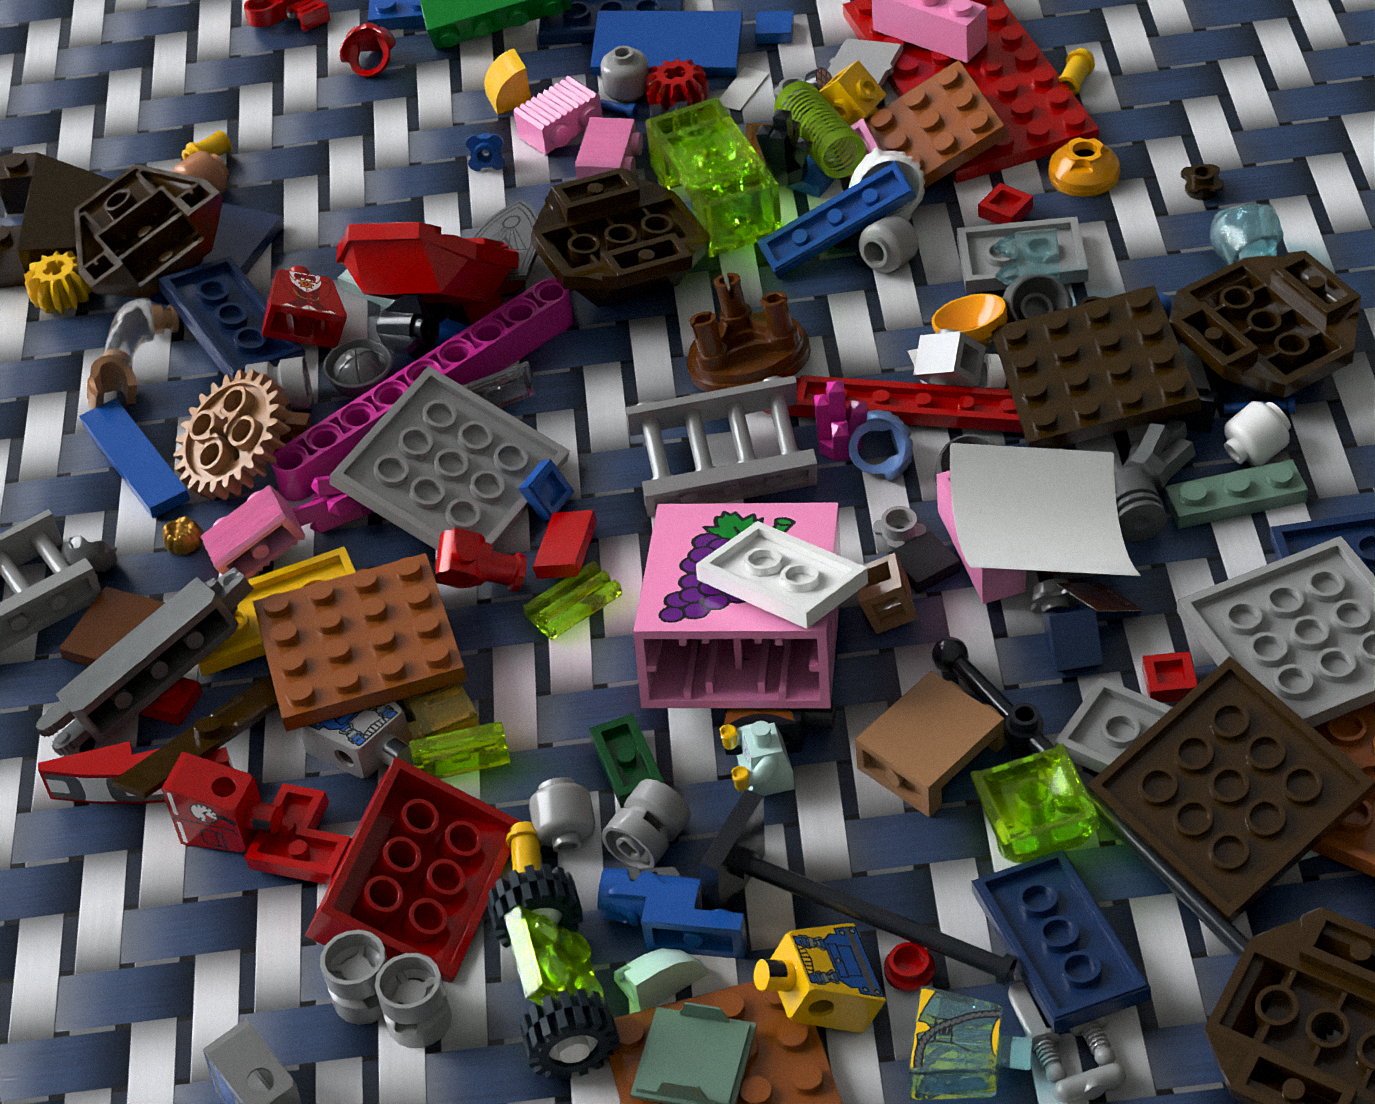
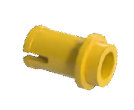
(1078, 65)
(215, 144)
(524, 846)

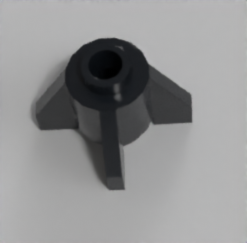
(410, 326)

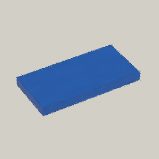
(703, 36)

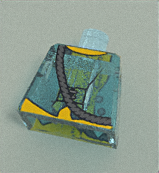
(961, 1047)

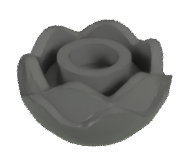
(97, 553)

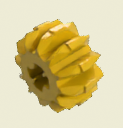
(56, 283)

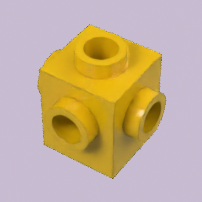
(853, 93)

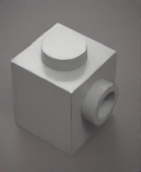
(949, 359)

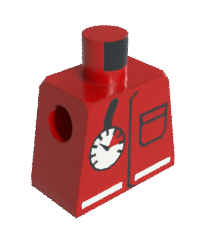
(217, 805)

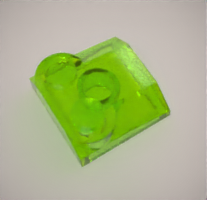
(1036, 805)

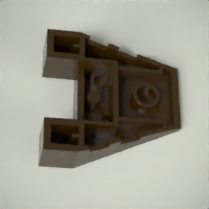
(47, 196)

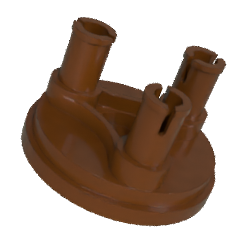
(745, 343)

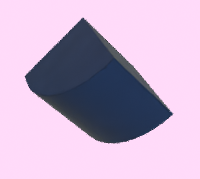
(1072, 637)

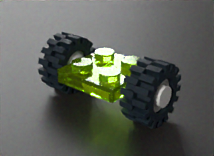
(540, 919)

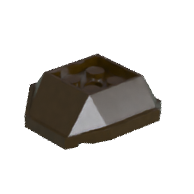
(617, 236)
(1269, 323)
(1280, 995)

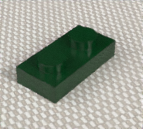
(624, 755)

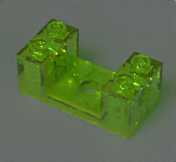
(720, 172)

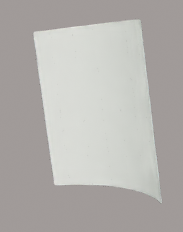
(1037, 509)

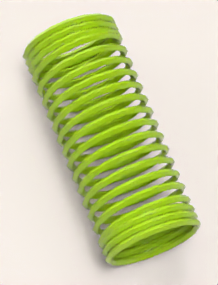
(818, 127)

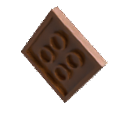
(939, 123)

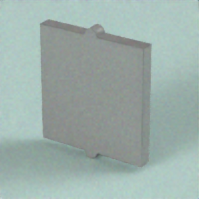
(875, 56)

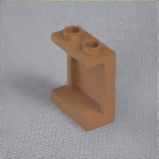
(927, 741)

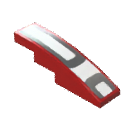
(90, 774)

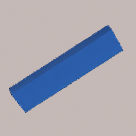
(837, 219)
(134, 458)

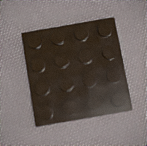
(1095, 369)
(1231, 788)

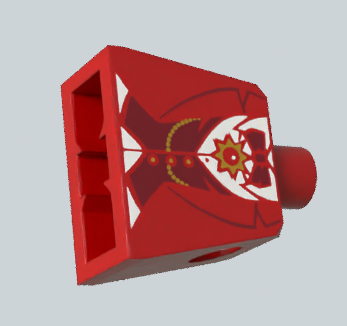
(304, 309)

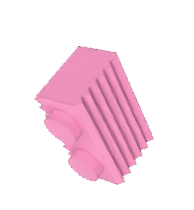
(557, 115)
(608, 146)
(253, 534)

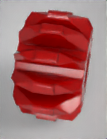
(675, 83)

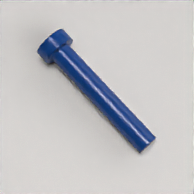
(631, 110)
(1287, 404)

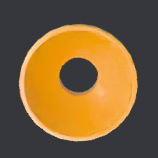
(1084, 175)
(973, 315)

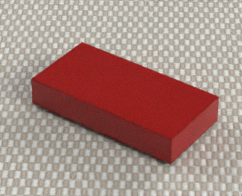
(565, 544)

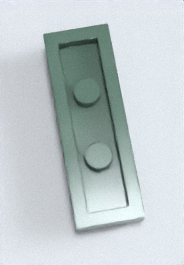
(1235, 494)

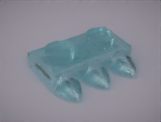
(1033, 253)

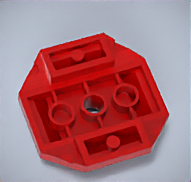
(420, 260)

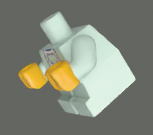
(764, 759)

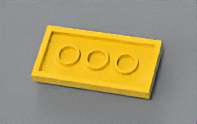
(247, 640)

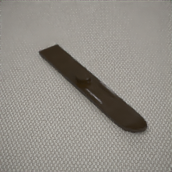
(201, 739)

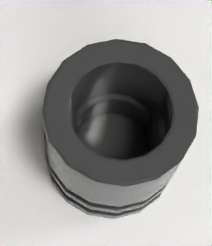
(1138, 505)

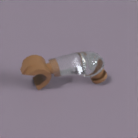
(131, 327)

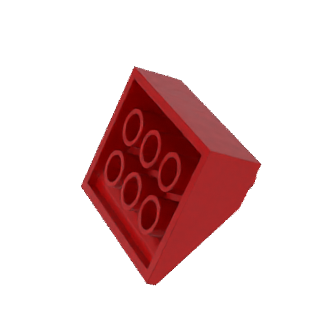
(417, 869)

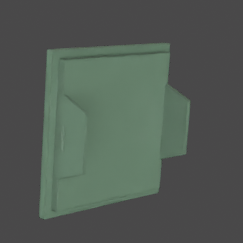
(693, 1057)

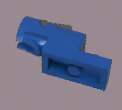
(670, 912)

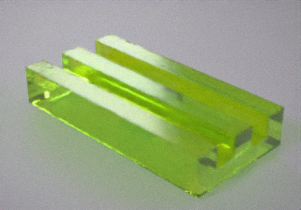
(568, 596)
(461, 751)

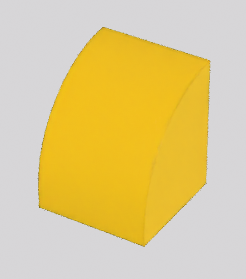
(507, 82)

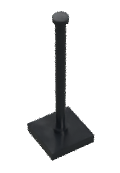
(738, 856)

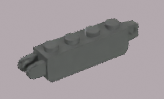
(145, 662)

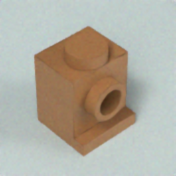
(887, 595)

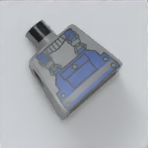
(360, 739)
(248, 1070)

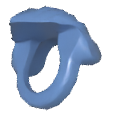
(881, 421)

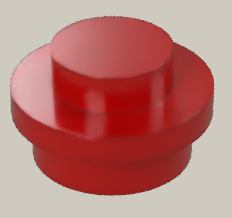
(909, 967)

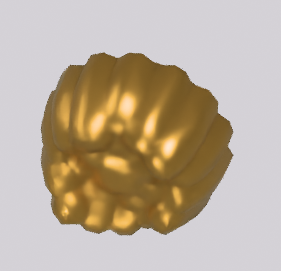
(182, 536)

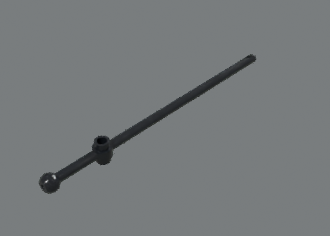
(1025, 735)

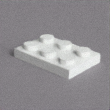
(782, 574)

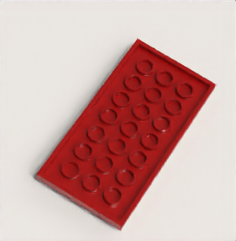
(1011, 76)

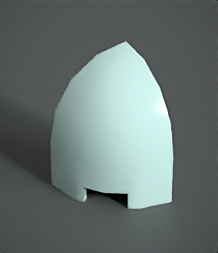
(658, 976)

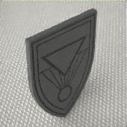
(514, 228)

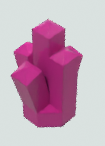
(833, 423)
(328, 507)

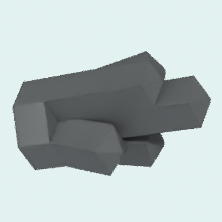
(1162, 451)

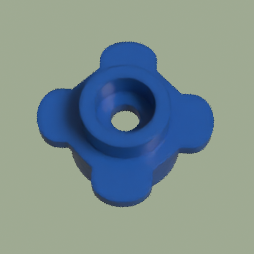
(489, 142)

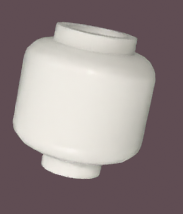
(1257, 433)

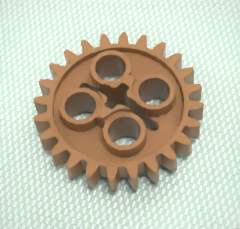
(232, 435)

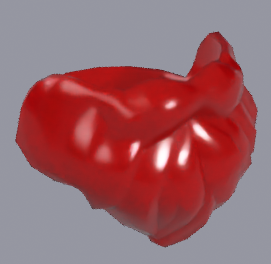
(367, 38)

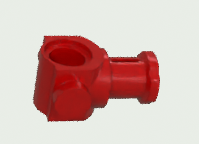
(469, 561)

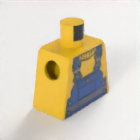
(823, 978)

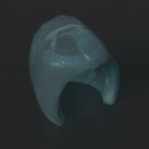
(1245, 232)

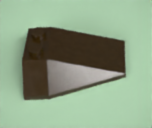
(144, 229)

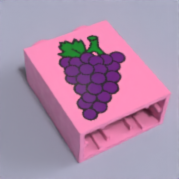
(696, 636)

